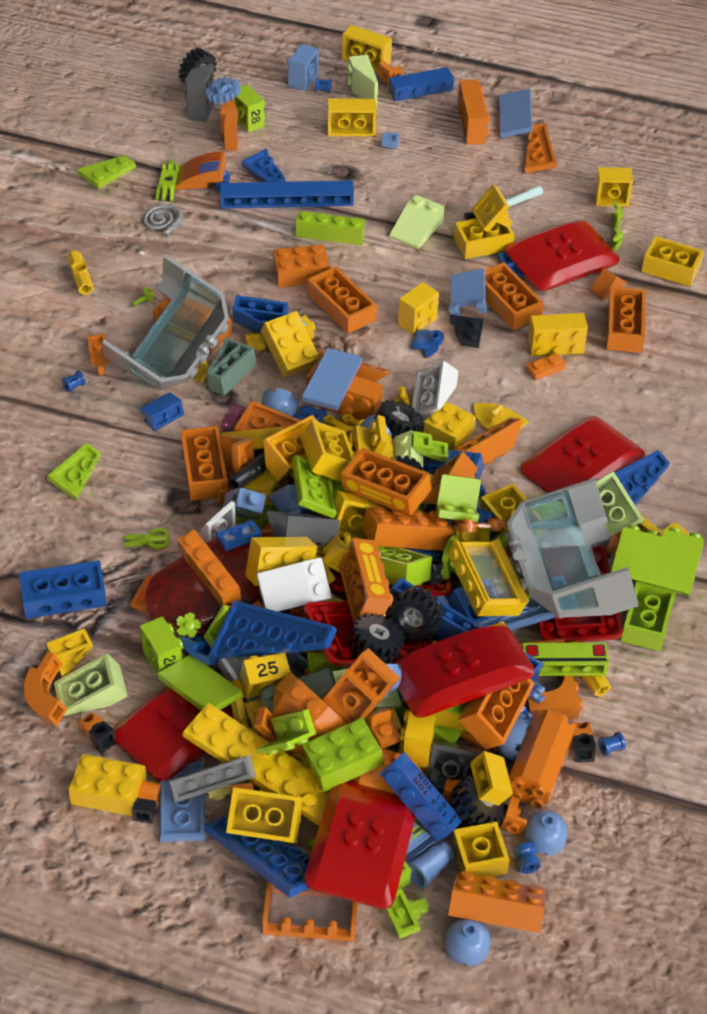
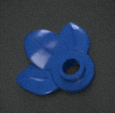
(428, 341)
(307, 410)

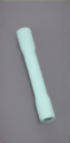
(528, 194)

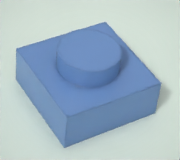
(390, 139)

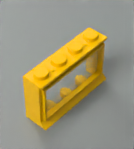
(488, 578)

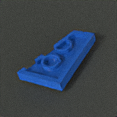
(263, 167)

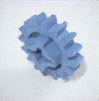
(222, 90)

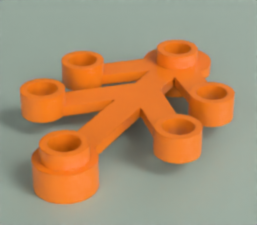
(469, 525)

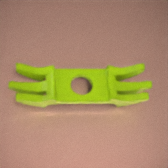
(168, 185)
(618, 235)

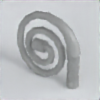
(162, 219)

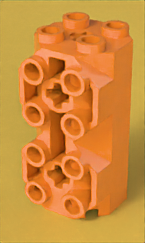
(541, 758)

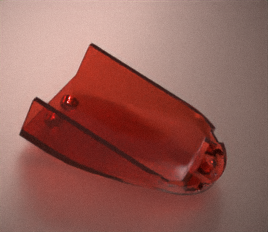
(179, 590)

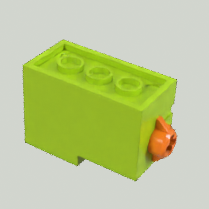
(658, 560)

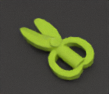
(149, 539)

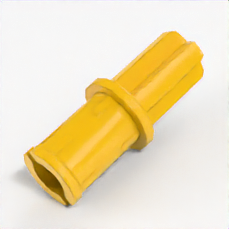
(239, 712)

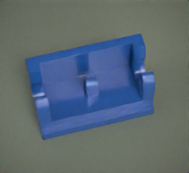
(162, 411)

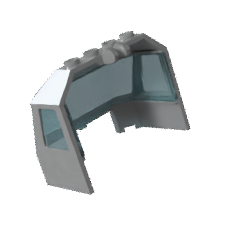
(180, 334)
(554, 553)

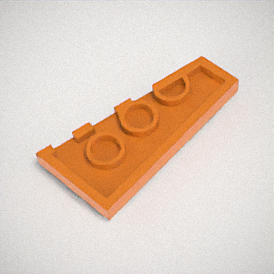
(539, 150)

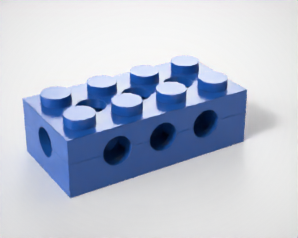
(62, 589)

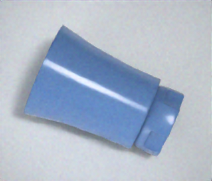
(430, 864)

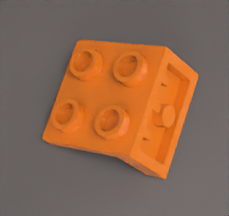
(236, 452)

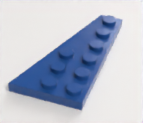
(642, 475)
(262, 631)
(274, 860)

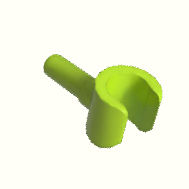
(146, 297)

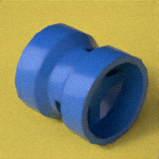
(527, 859)

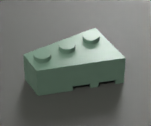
(230, 366)

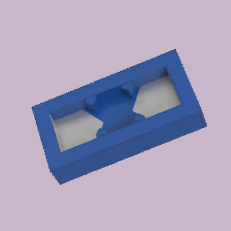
(238, 535)

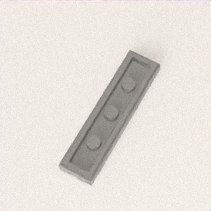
(212, 778)

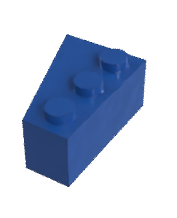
(254, 312)

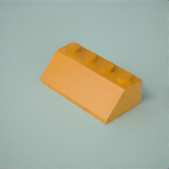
(283, 446)

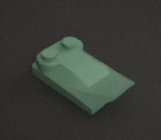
(319, 682)

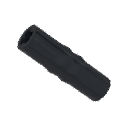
(248, 472)

